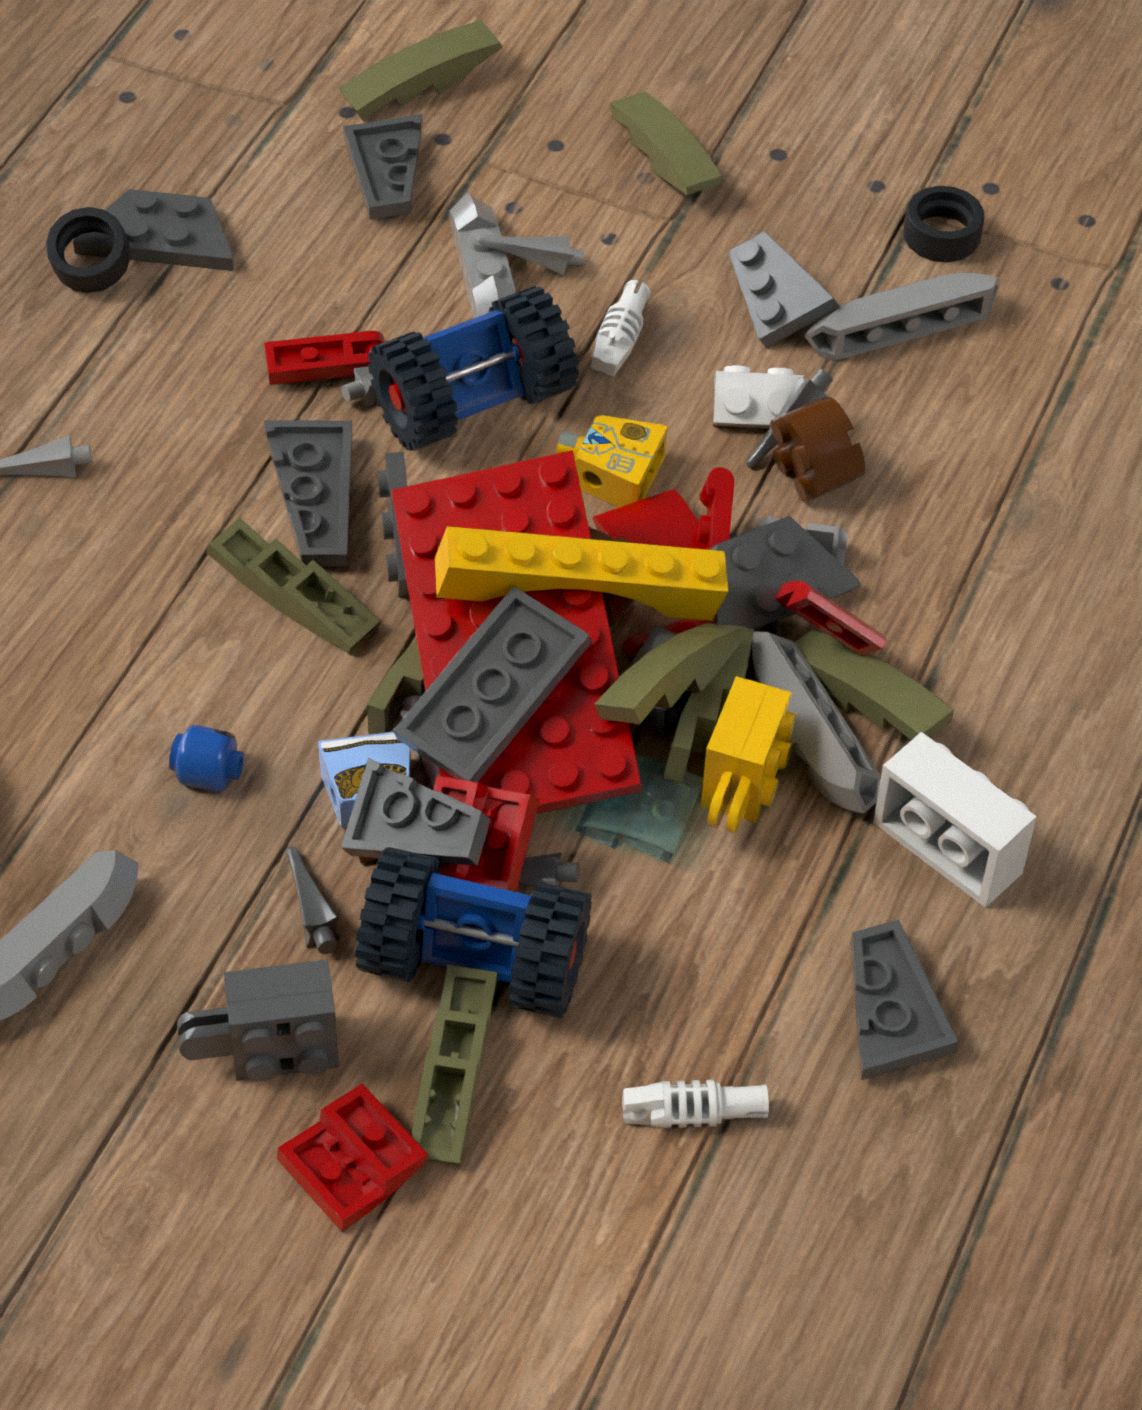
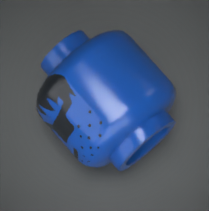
(206, 758)

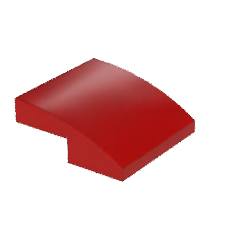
(653, 521)
(830, 617)
(507, 835)
(352, 1157)

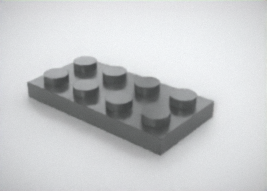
(492, 686)

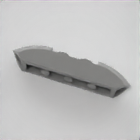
(482, 267)
(903, 314)
(821, 735)
(63, 926)

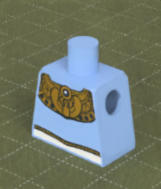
(345, 761)

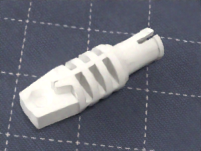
(620, 329)
(692, 1103)

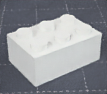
(954, 819)

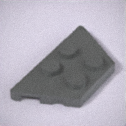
(165, 231)
(767, 559)

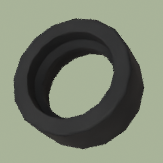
(943, 202)
(86, 221)

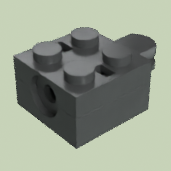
(272, 1023)

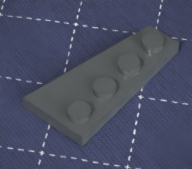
(315, 483)

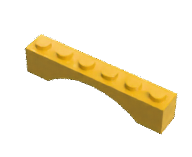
(667, 578)

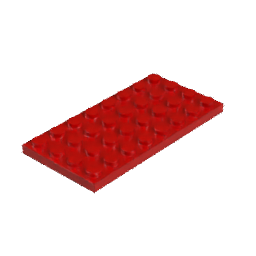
(564, 748)

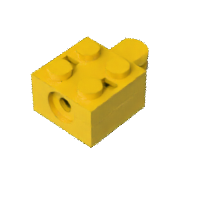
(746, 753)

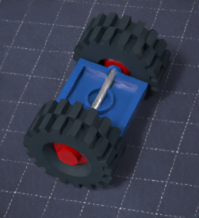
(473, 367)
(445, 920)

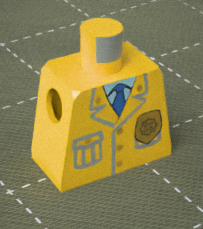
(617, 457)

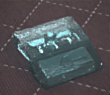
(648, 818)

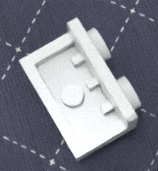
(750, 398)

